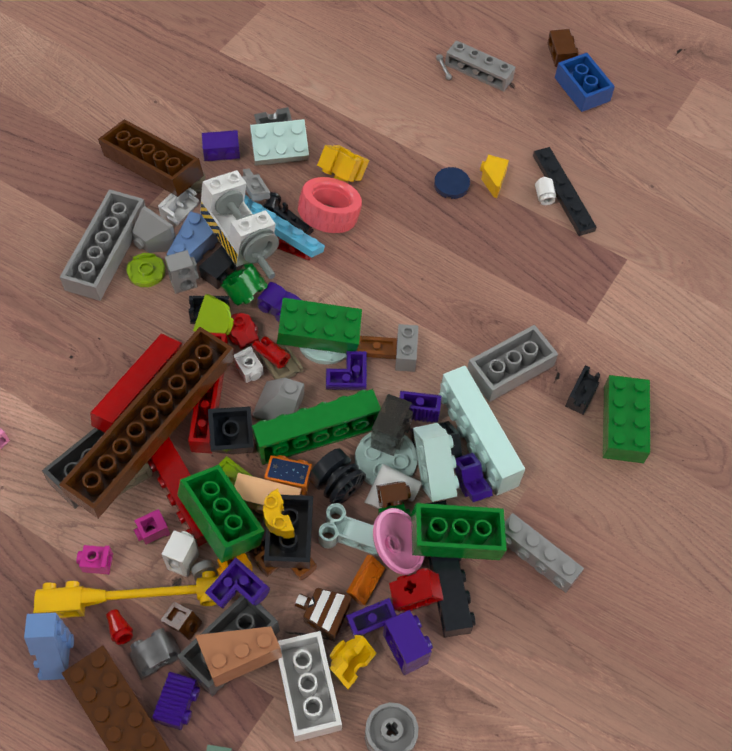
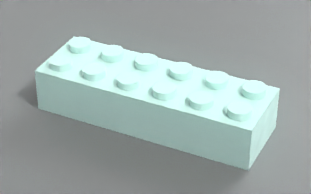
(481, 430)

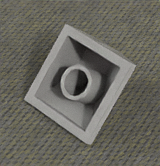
(152, 232)
(279, 398)

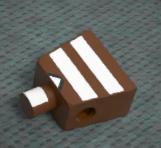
(325, 611)

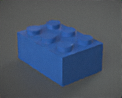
(584, 82)

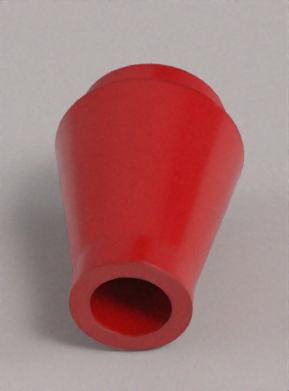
(119, 628)

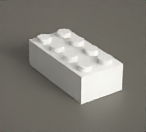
(308, 687)

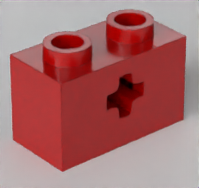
(416, 590)

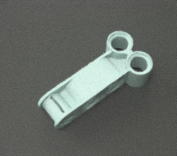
(346, 531)

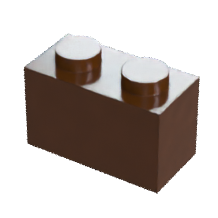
(561, 45)

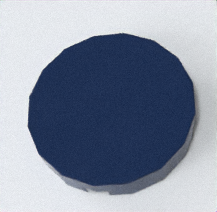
(452, 182)

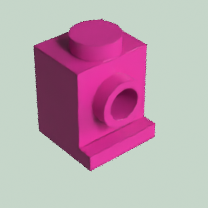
(151, 521)
(100, 564)

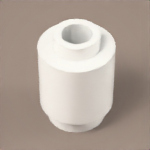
(545, 191)

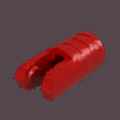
(271, 352)

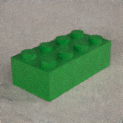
(319, 326)
(626, 419)
(220, 513)
(458, 531)

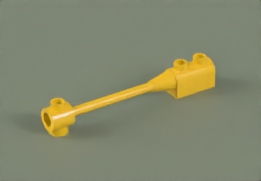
(72, 599)

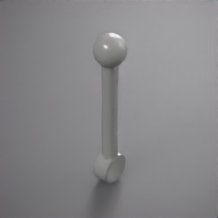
(439, 57)

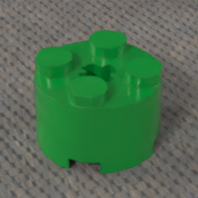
(243, 284)

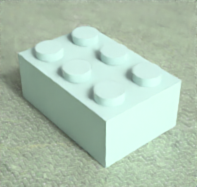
(279, 142)
(436, 462)

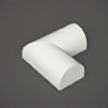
(388, 475)

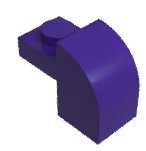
(471, 478)

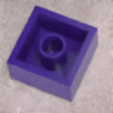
(407, 642)

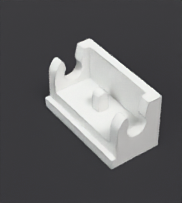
(176, 209)

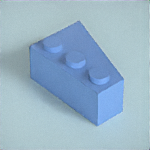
(195, 237)
(50, 643)

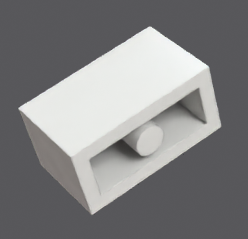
(180, 553)

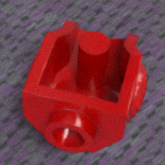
(243, 330)

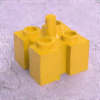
(342, 163)

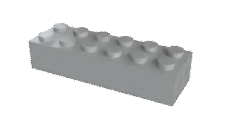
(102, 246)

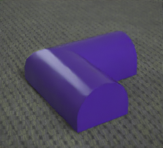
(352, 377)
(237, 579)

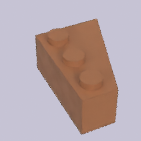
(238, 652)

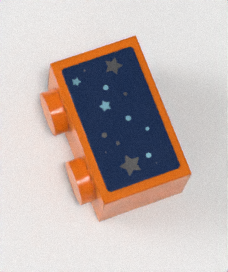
(289, 472)

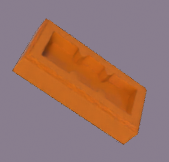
(365, 580)

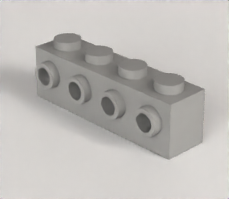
(480, 65)
(541, 553)

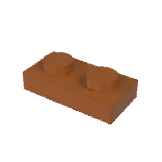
(378, 347)

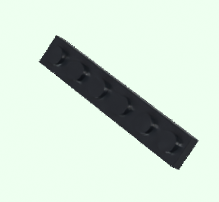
(565, 192)

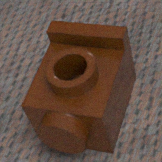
(392, 493)

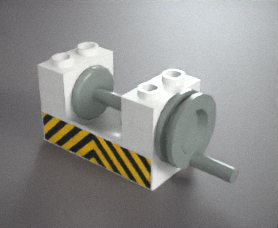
(241, 233)

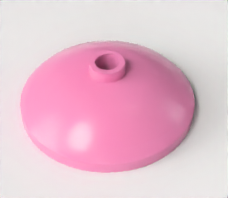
(394, 541)

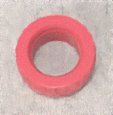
(333, 193)

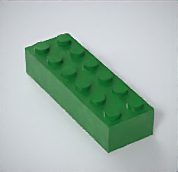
(316, 426)

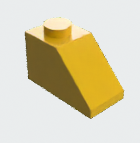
(493, 173)

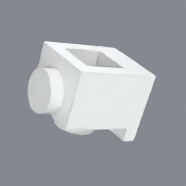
(248, 365)

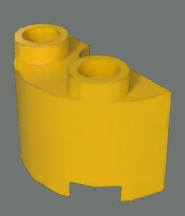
(274, 520)
(349, 657)

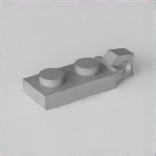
(255, 186)

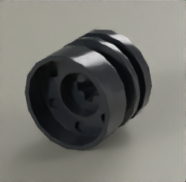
(337, 476)

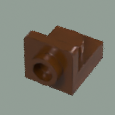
(181, 620)

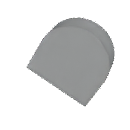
(202, 566)

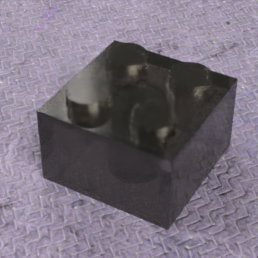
(391, 425)

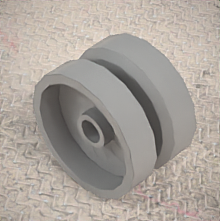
(391, 718)

